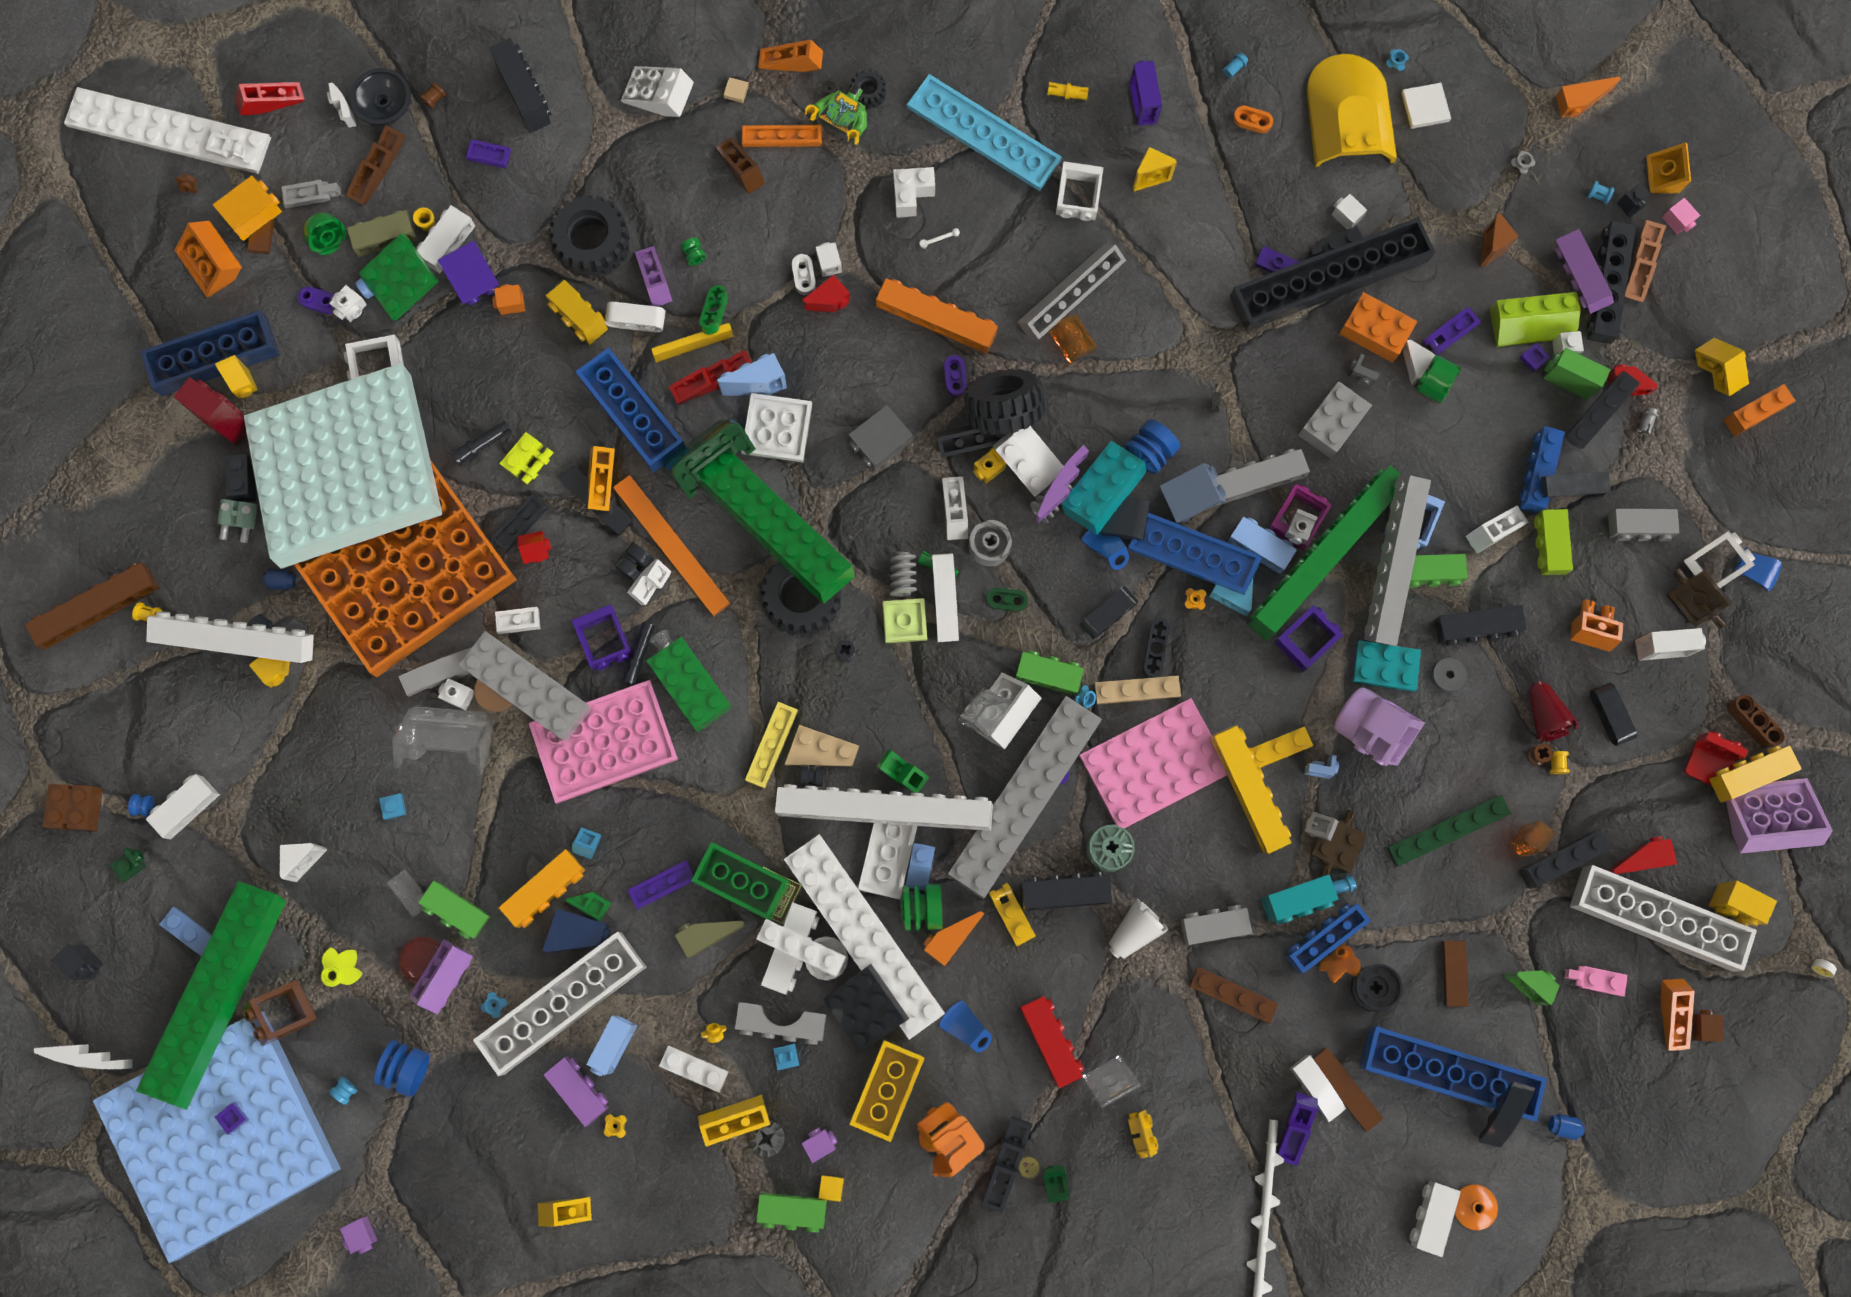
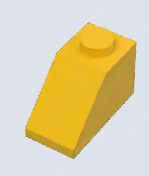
(237, 377)
(270, 670)
(564, 1212)

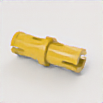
(1068, 91)

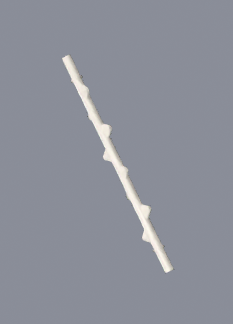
(1262, 1221)

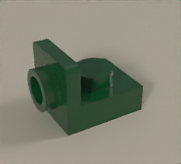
(128, 864)

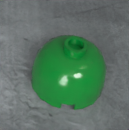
(323, 233)

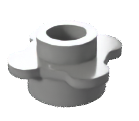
(1525, 157)

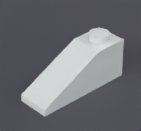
(955, 508)
(1496, 529)

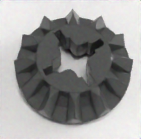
(765, 1149)

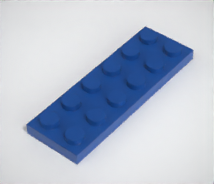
(1197, 554)

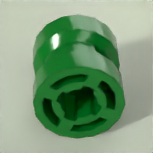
(693, 252)

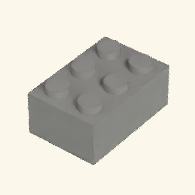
(1335, 420)

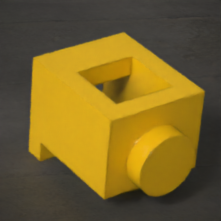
(987, 474)

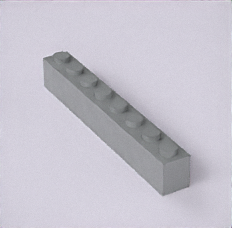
(1397, 559)

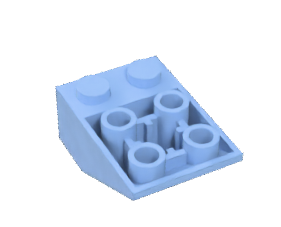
(759, 377)

